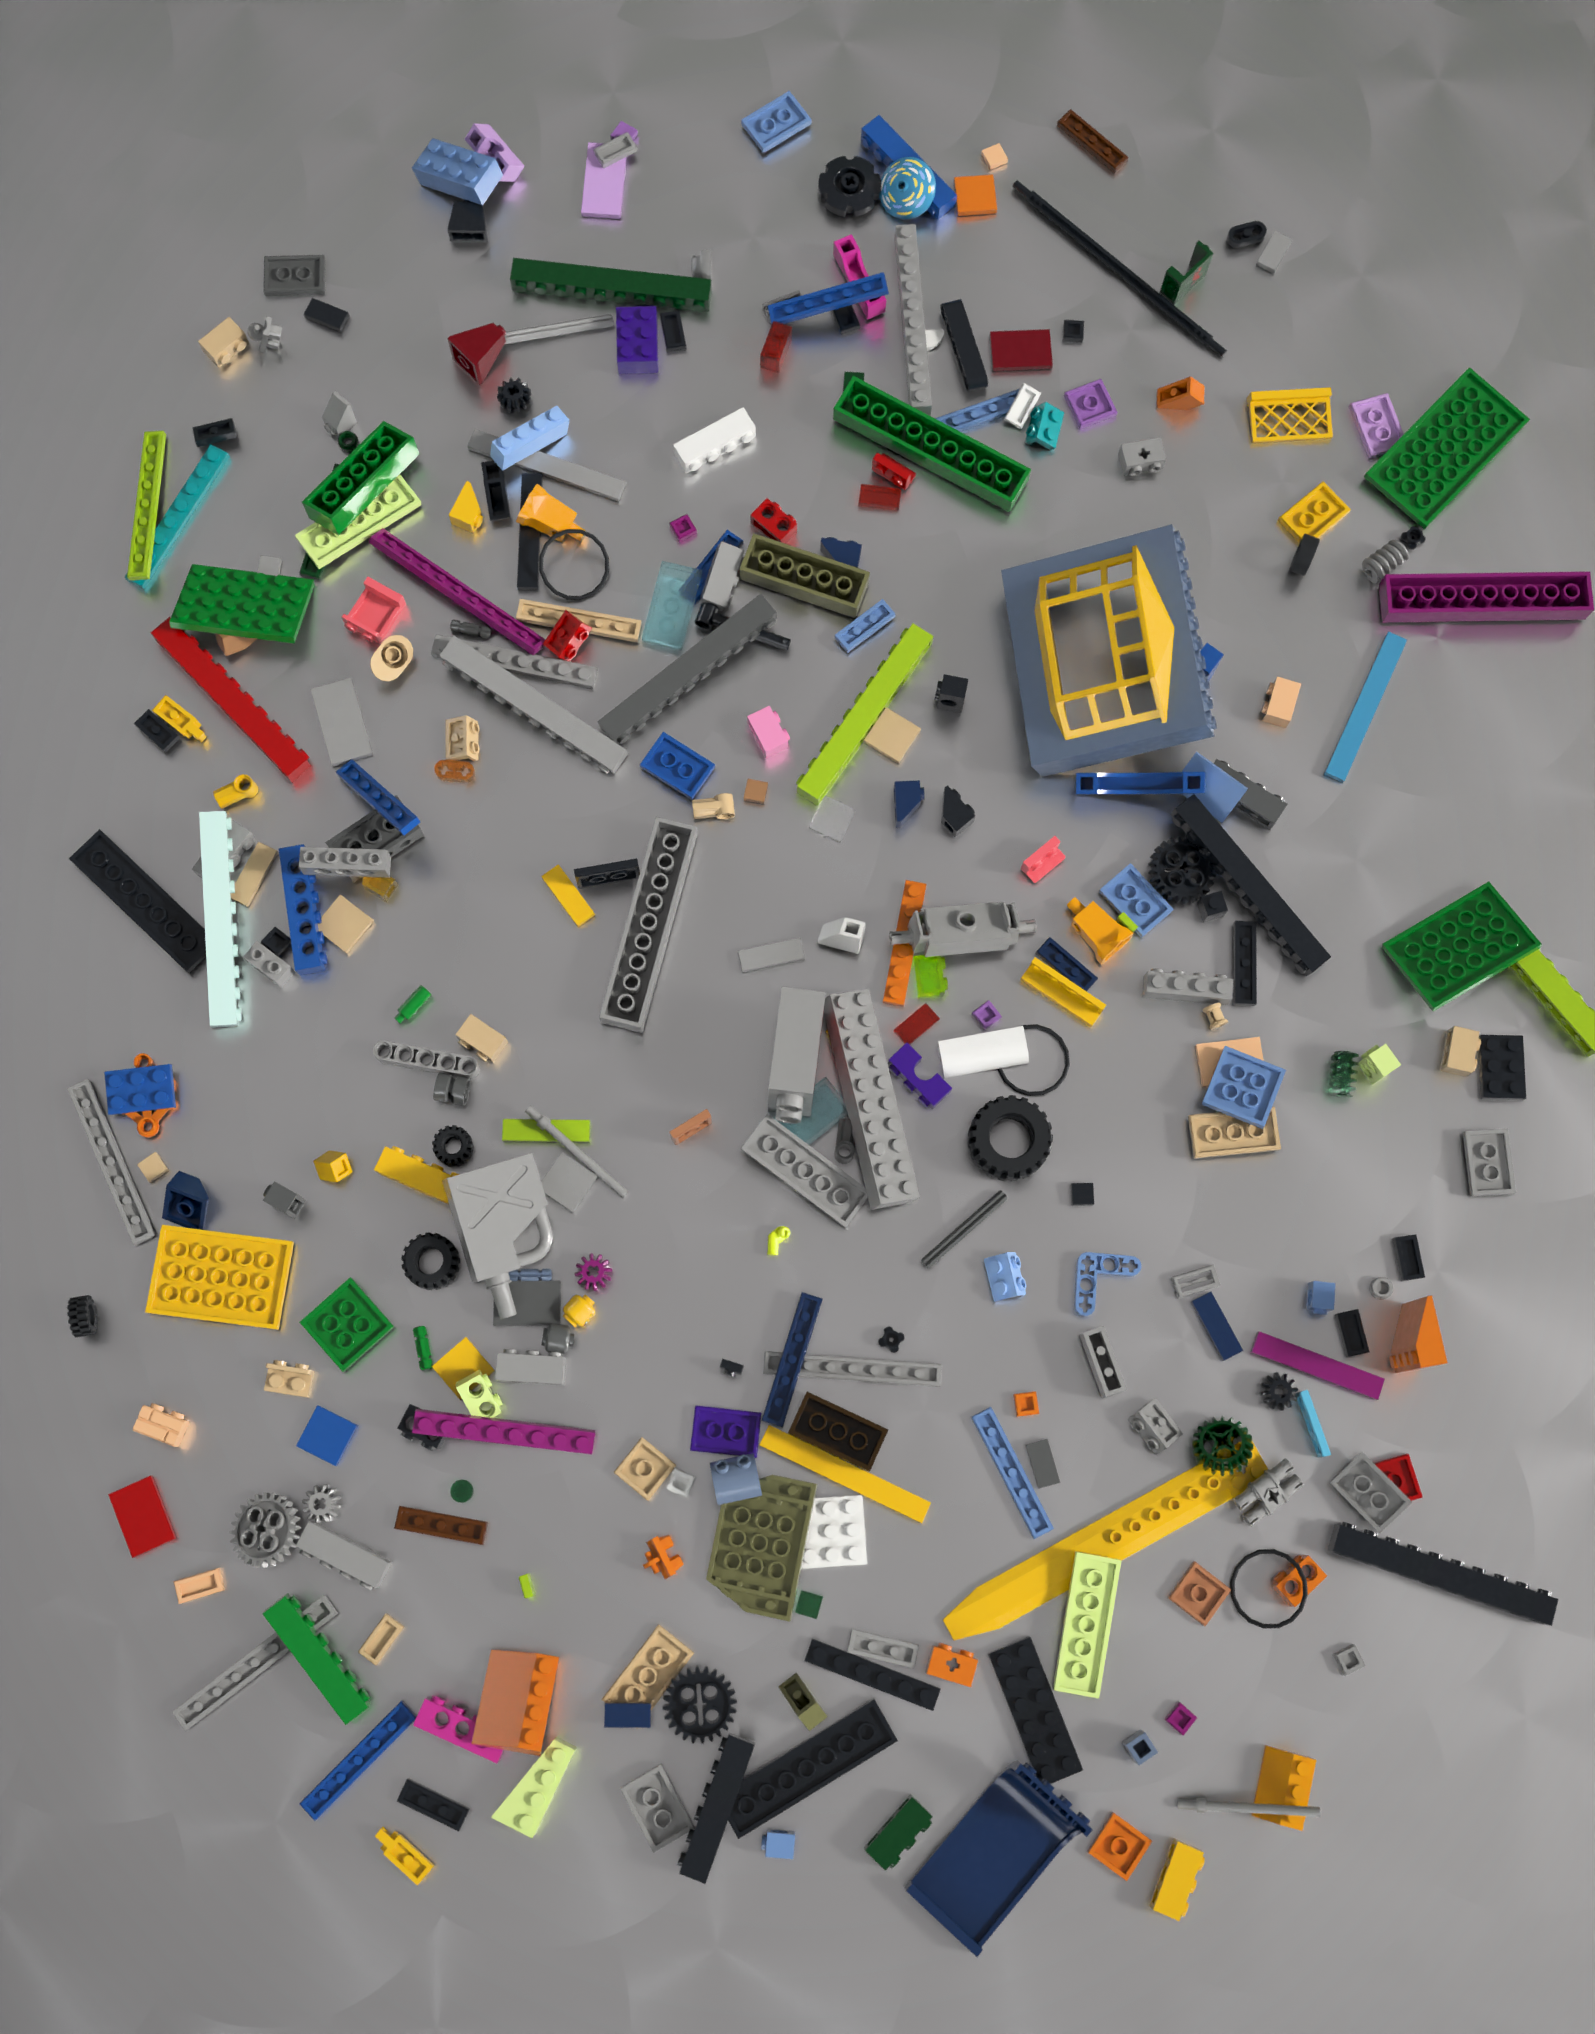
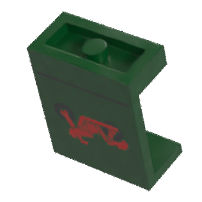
(1177, 285)

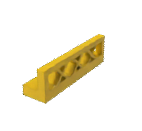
(1063, 992)

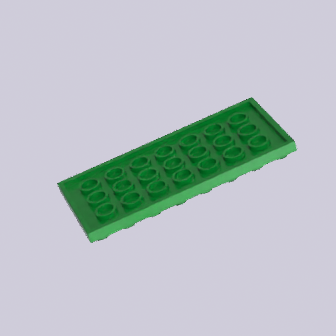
(1446, 448)

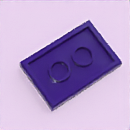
(725, 1431)

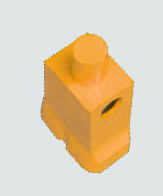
(547, 514)
(1098, 929)

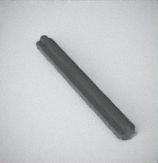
(964, 1229)

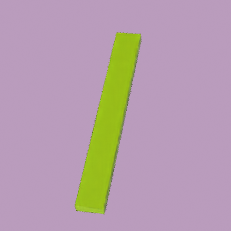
(146, 505)

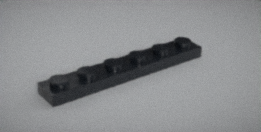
(872, 1674)

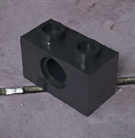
(951, 693)

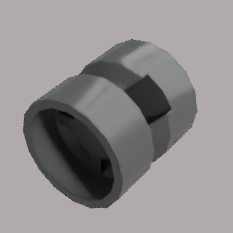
(451, 1089)

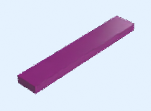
(1317, 1365)

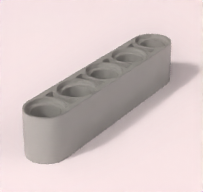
(418, 1053)

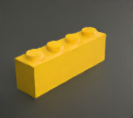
(413, 1172)

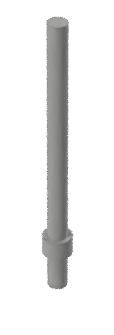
(544, 1122)
(1203, 1806)

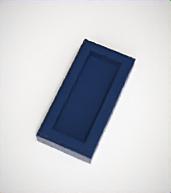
(627, 1715)

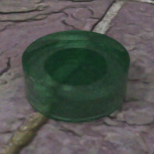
(462, 1491)

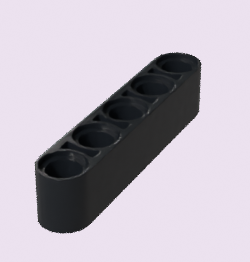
(964, 345)

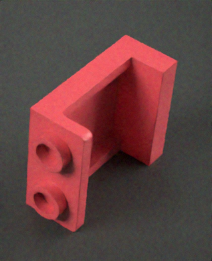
(374, 611)

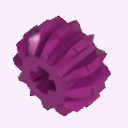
(591, 1279)

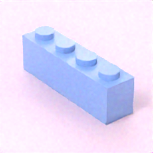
(529, 437)

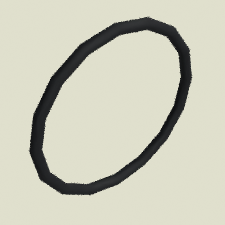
(544, 576)
(1067, 1064)
(1304, 1584)

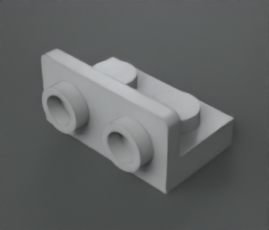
(1155, 1426)

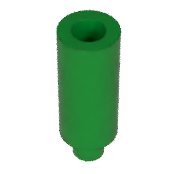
(412, 1004)

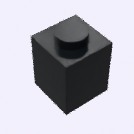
(1212, 906)

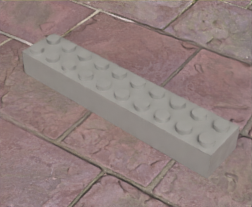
(648, 925)
(870, 1099)

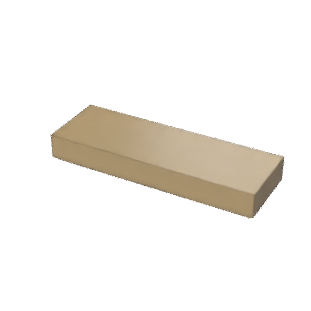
(253, 874)

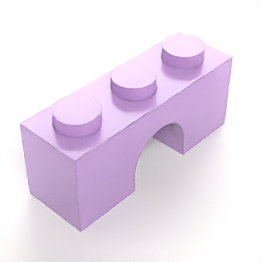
(486, 141)

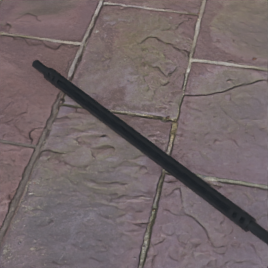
(1119, 268)

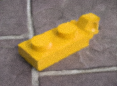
(179, 719)
(404, 1855)

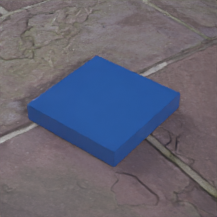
(327, 1435)

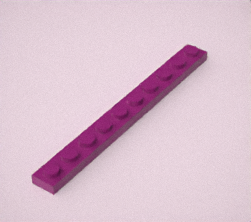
(457, 591)

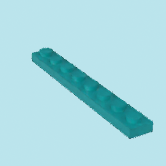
(184, 506)

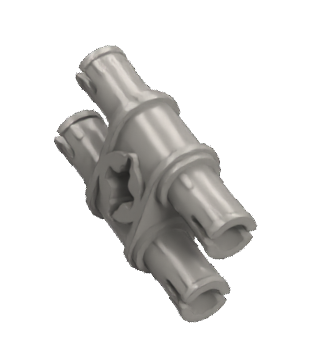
(1268, 1492)

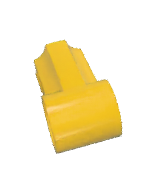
(233, 791)

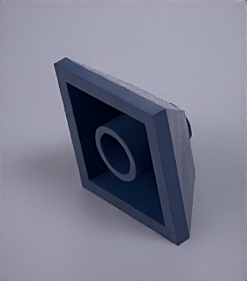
(185, 1201)

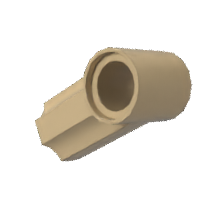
(720, 807)

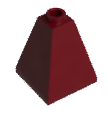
(477, 349)

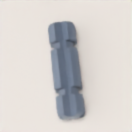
(530, 1275)

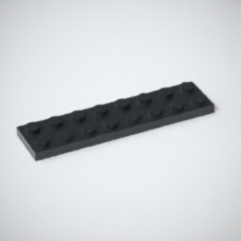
(142, 900)
(810, 1767)

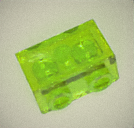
(929, 976)

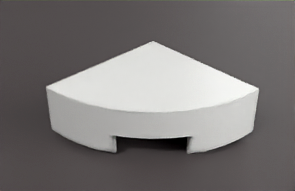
(933, 338)

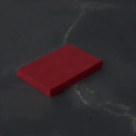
(1021, 350)

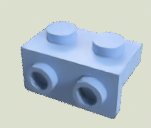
(1005, 1276)

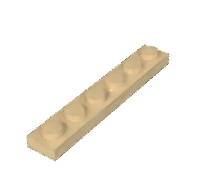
(601, 624)

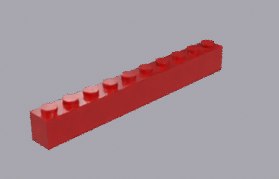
(232, 701)

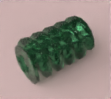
(1342, 1073)

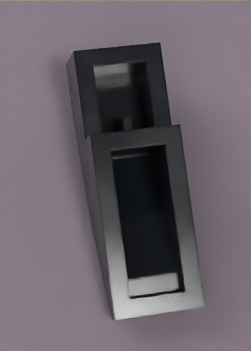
(495, 491)

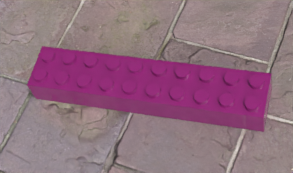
(1486, 597)

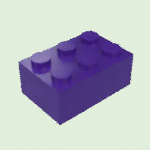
(637, 339)

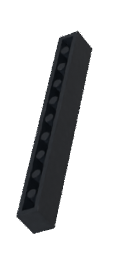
(1250, 885)
(1442, 1574)

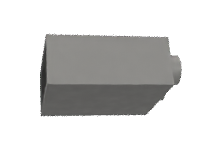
(795, 1054)

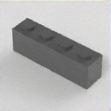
(1256, 801)

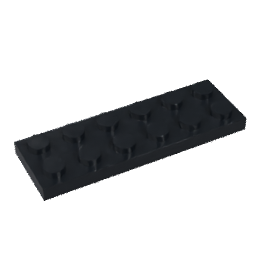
(1035, 1711)

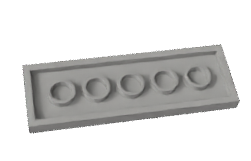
(805, 1170)

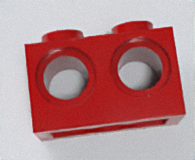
(770, 526)

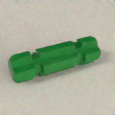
(422, 1347)

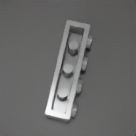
(1187, 987)

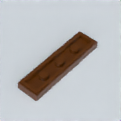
(1092, 141)
(441, 1525)

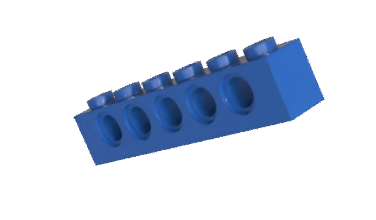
(303, 962)

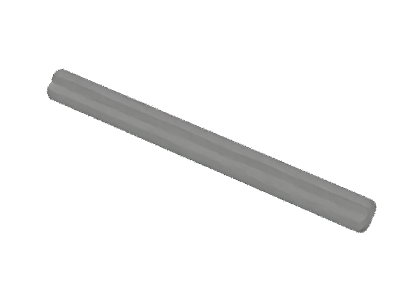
(559, 328)

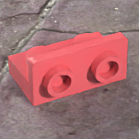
(1043, 860)

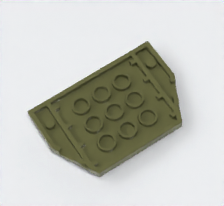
(763, 1546)

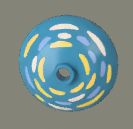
(918, 189)

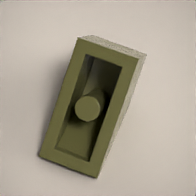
(802, 1702)

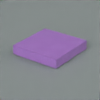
(1090, 403)

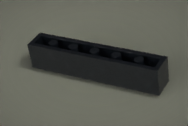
(717, 1807)

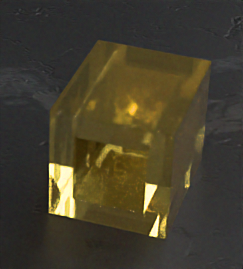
(380, 886)

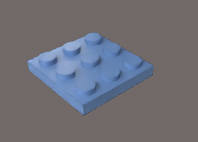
(1243, 1087)

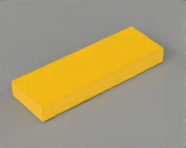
(568, 895)

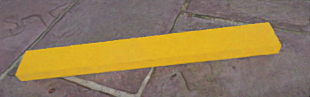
(845, 1473)

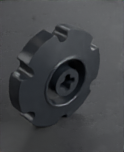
(849, 186)

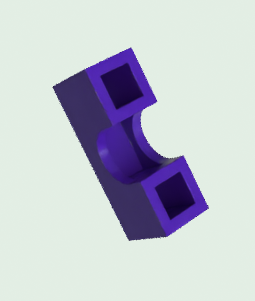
(930, 1091)

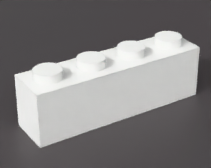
(714, 440)

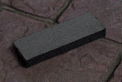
(433, 1804)

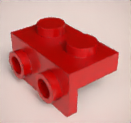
(892, 470)

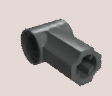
(844, 1140)

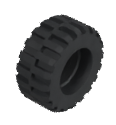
(1027, 1115)

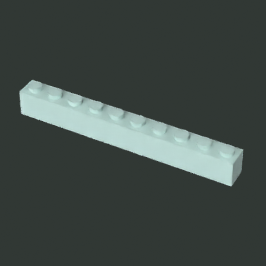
(218, 919)

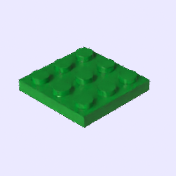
(347, 1324)

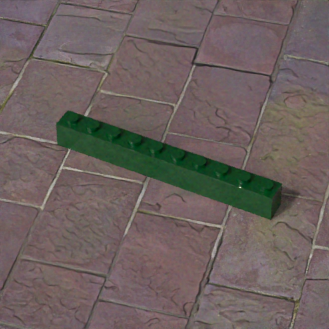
(611, 284)

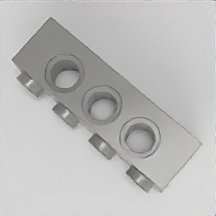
(345, 862)

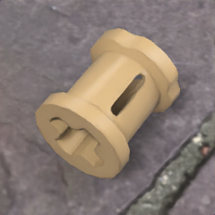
(1215, 1015)

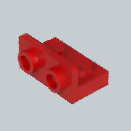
(567, 636)

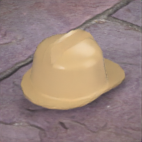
(391, 658)

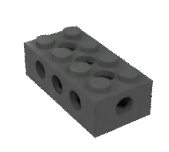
(370, 826)

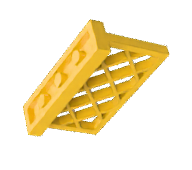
(1285, 399)

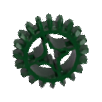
(1229, 1431)

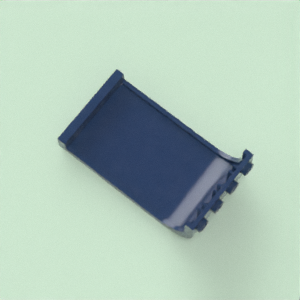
(995, 1854)

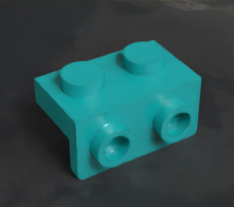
(1044, 425)

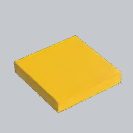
(460, 1363)

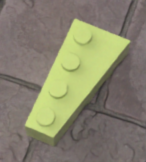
(533, 1794)

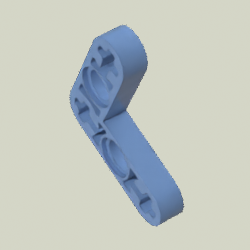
(1097, 1268)

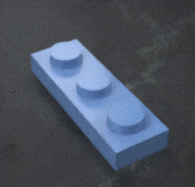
(865, 625)

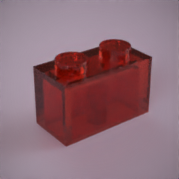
(776, 347)

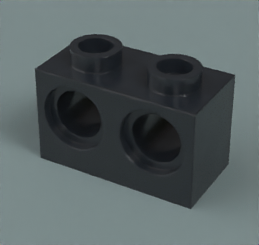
(407, 1432)

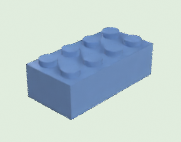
(457, 171)

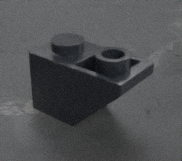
(955, 814)

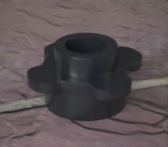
(1416, 533)
(890, 1333)

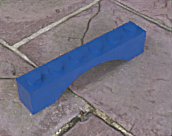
(1141, 783)

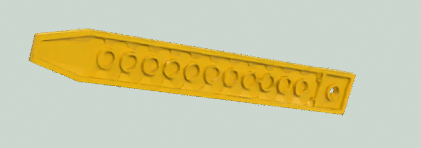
(1111, 1536)

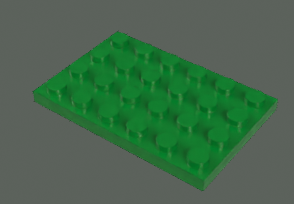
(242, 603)
(1461, 946)

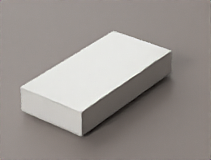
(1022, 406)

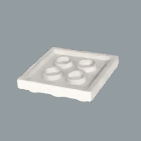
(836, 1533)

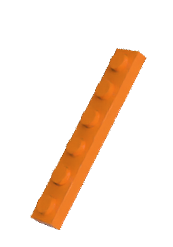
(903, 953)

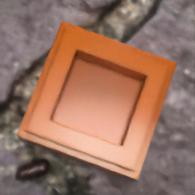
(1026, 1404)

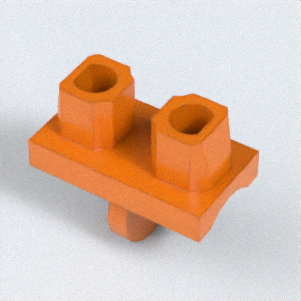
(658, 1558)

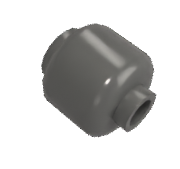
(557, 1338)

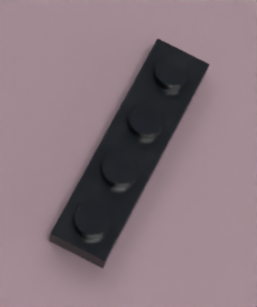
(1244, 963)

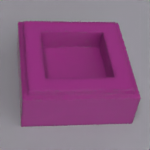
(683, 528)
(1180, 1718)

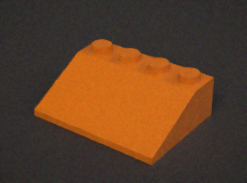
(1417, 1337)
(515, 1701)

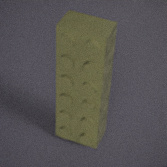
(804, 575)

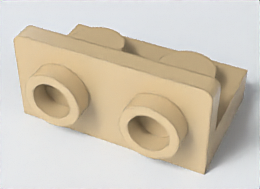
(462, 738)
(289, 1380)

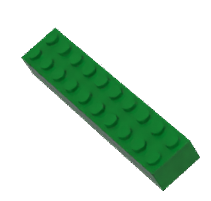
(931, 443)

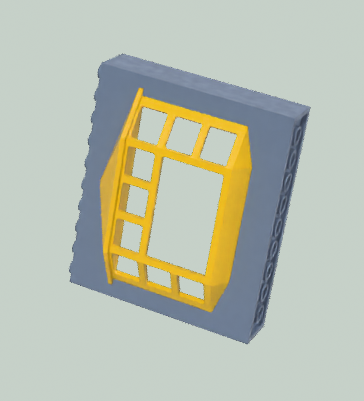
(1168, 642)

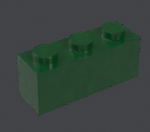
(899, 1833)

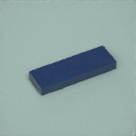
(1066, 964)
(1217, 1326)

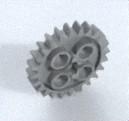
(281, 1533)

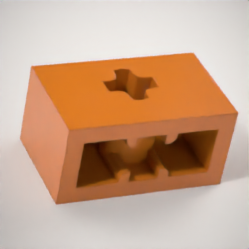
(962, 1674)

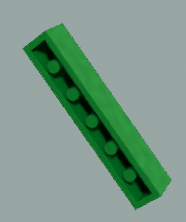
(316, 1658)

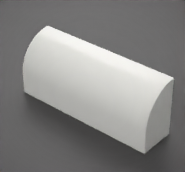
(983, 1052)

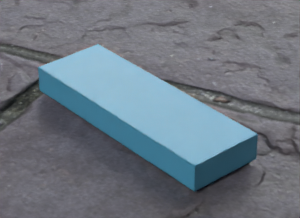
(1312, 1423)

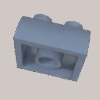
(735, 1479)

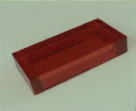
(879, 497)
(916, 1024)

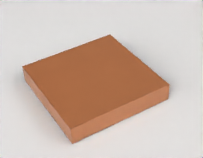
(691, 1127)
(1199, 1593)

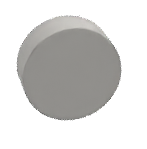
(1381, 1288)

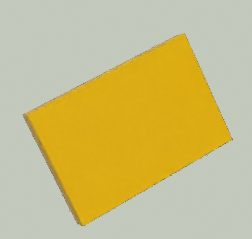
(1314, 513)

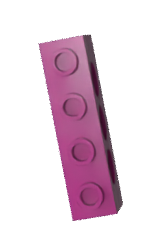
(428, 1722)

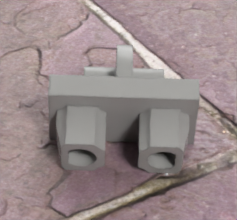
(267, 334)

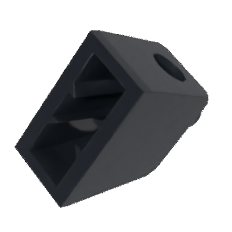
(467, 223)

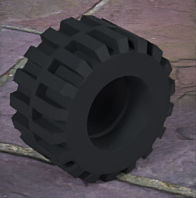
(417, 1248)

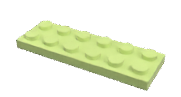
(389, 506)
(1087, 1624)

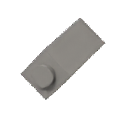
(338, 415)

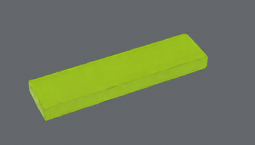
(527, 1130)

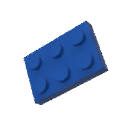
(677, 765)
(140, 1089)

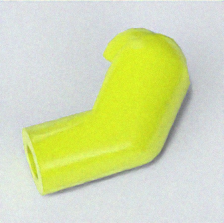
(775, 1238)

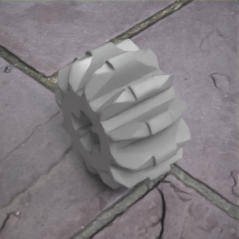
(321, 1512)

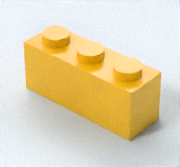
(1177, 1880)

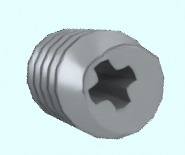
(1384, 560)

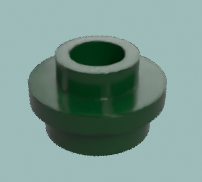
(346, 436)

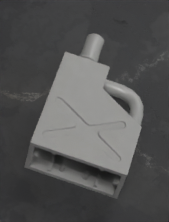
(490, 1212)

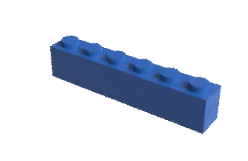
(889, 147)

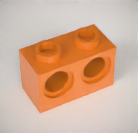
(1313, 1580)

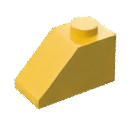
(466, 510)

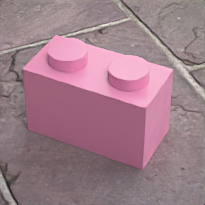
(768, 731)

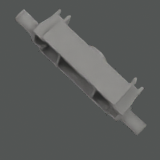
(993, 929)

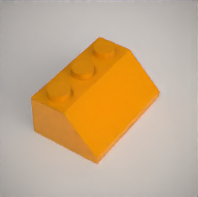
(1284, 1780)

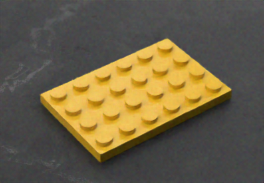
(219, 1277)

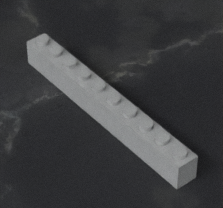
(912, 318)
(534, 705)

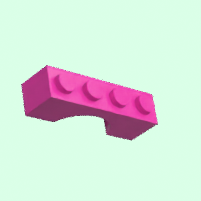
(850, 262)

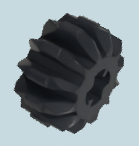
(514, 395)
(1278, 1400)

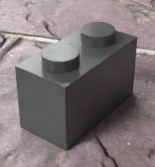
(283, 1199)

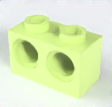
(1378, 1063)
(475, 1399)

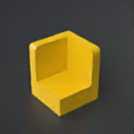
(332, 1166)

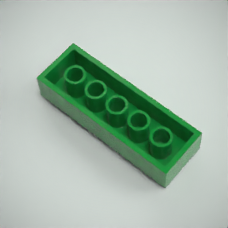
(360, 478)

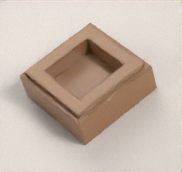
(755, 791)

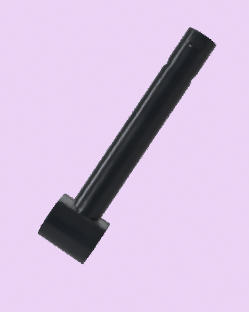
(709, 616)

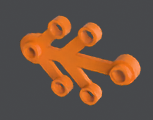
(147, 1116)

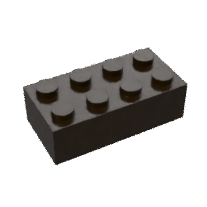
(838, 1431)

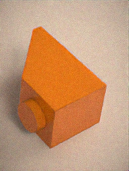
(1181, 395)

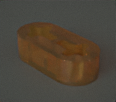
(453, 775)

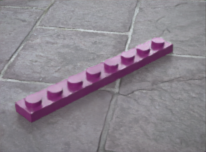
(503, 1431)

